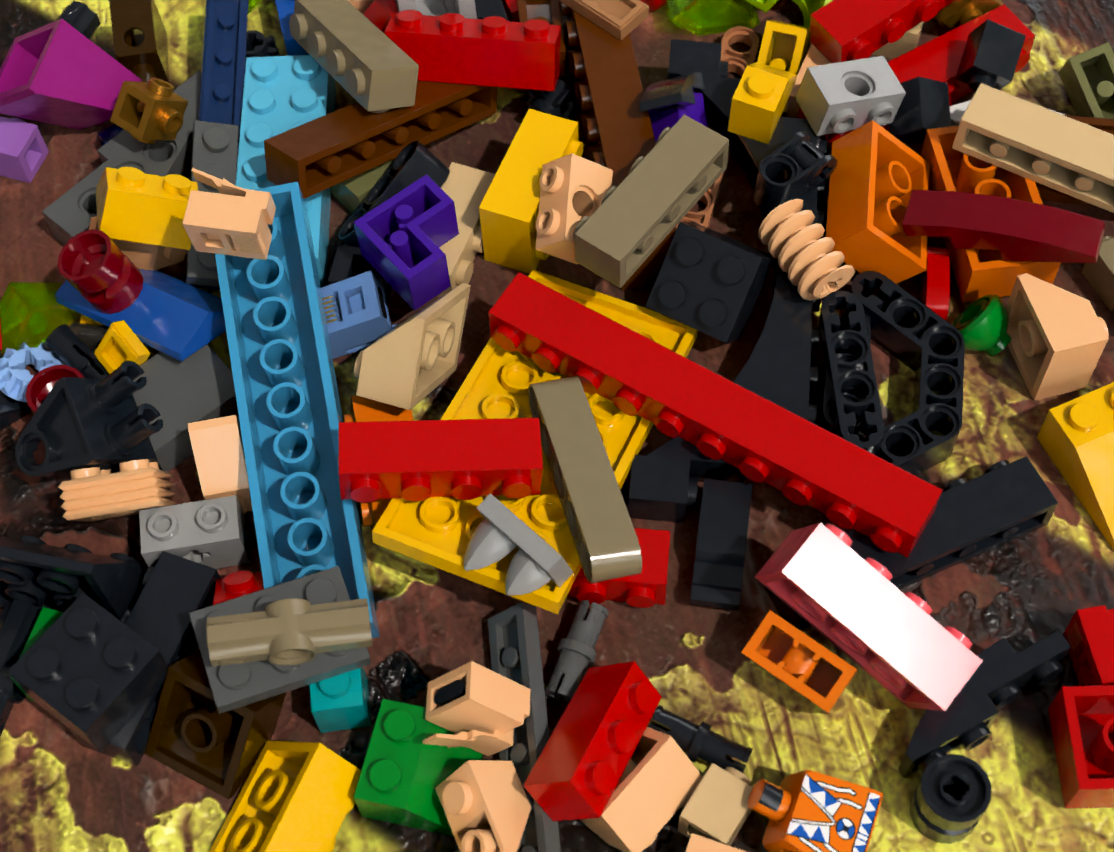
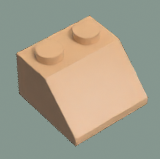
(1053, 337)
(648, 793)

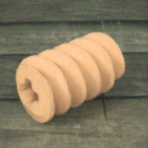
(803, 251)

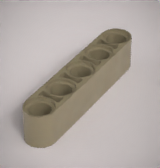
(585, 480)

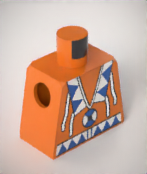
(816, 813)

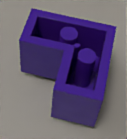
(405, 237)

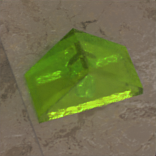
(31, 314)

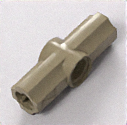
(288, 632)

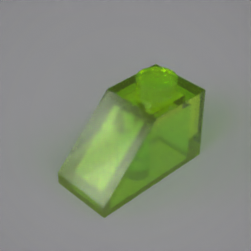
(712, 16)

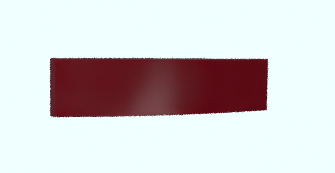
(1014, 226)

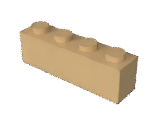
(1039, 145)

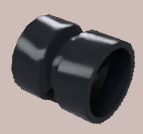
(950, 798)

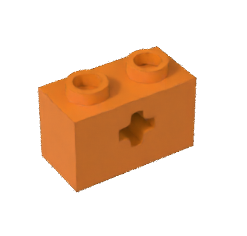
(799, 661)

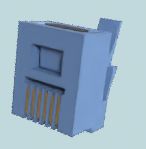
(355, 313)

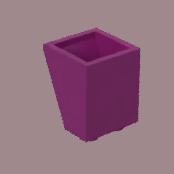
(60, 78)

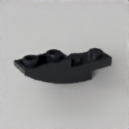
(976, 705)

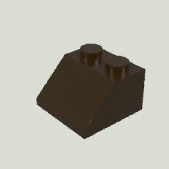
(200, 741)

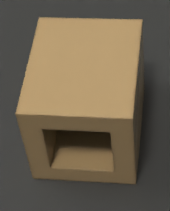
(717, 805)

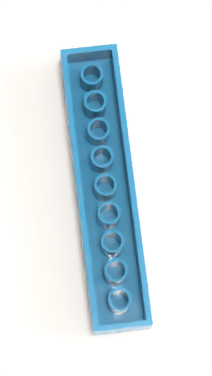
(290, 407)

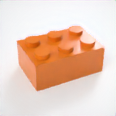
(870, 202)

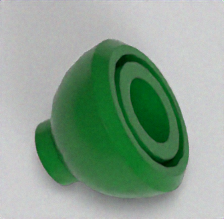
(984, 325)

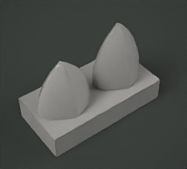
(501, 533)

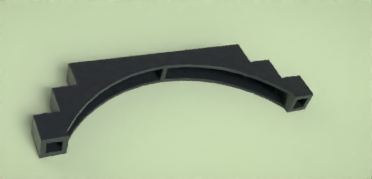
(781, 361)

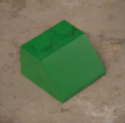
(403, 773)

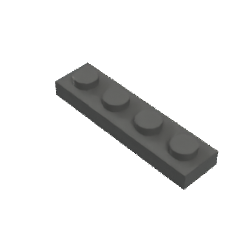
(215, 154)

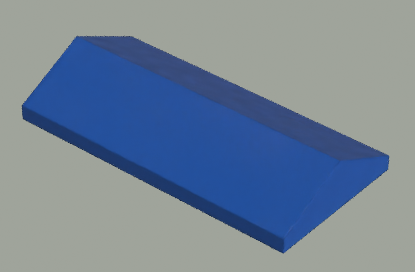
(164, 316)

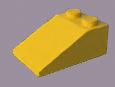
(1082, 448)

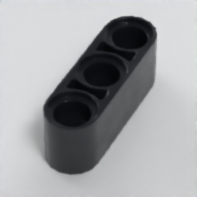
(405, 169)

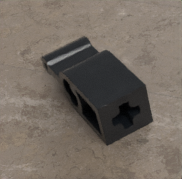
(721, 544)

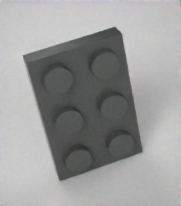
(257, 680)

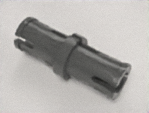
(576, 651)

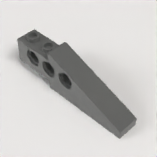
(74, 209)

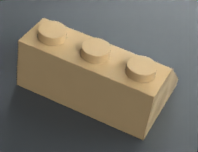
(414, 354)

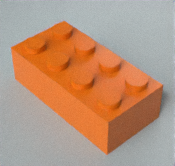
(980, 270)

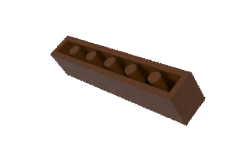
(359, 140)

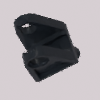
(90, 425)

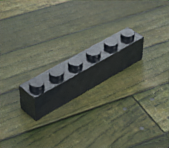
(966, 523)

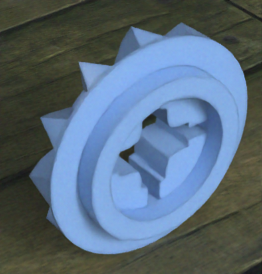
(13, 372)

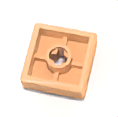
(101, 495)

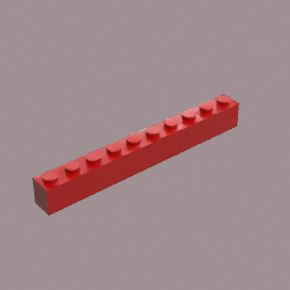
(715, 415)

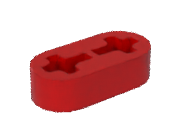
(936, 281)

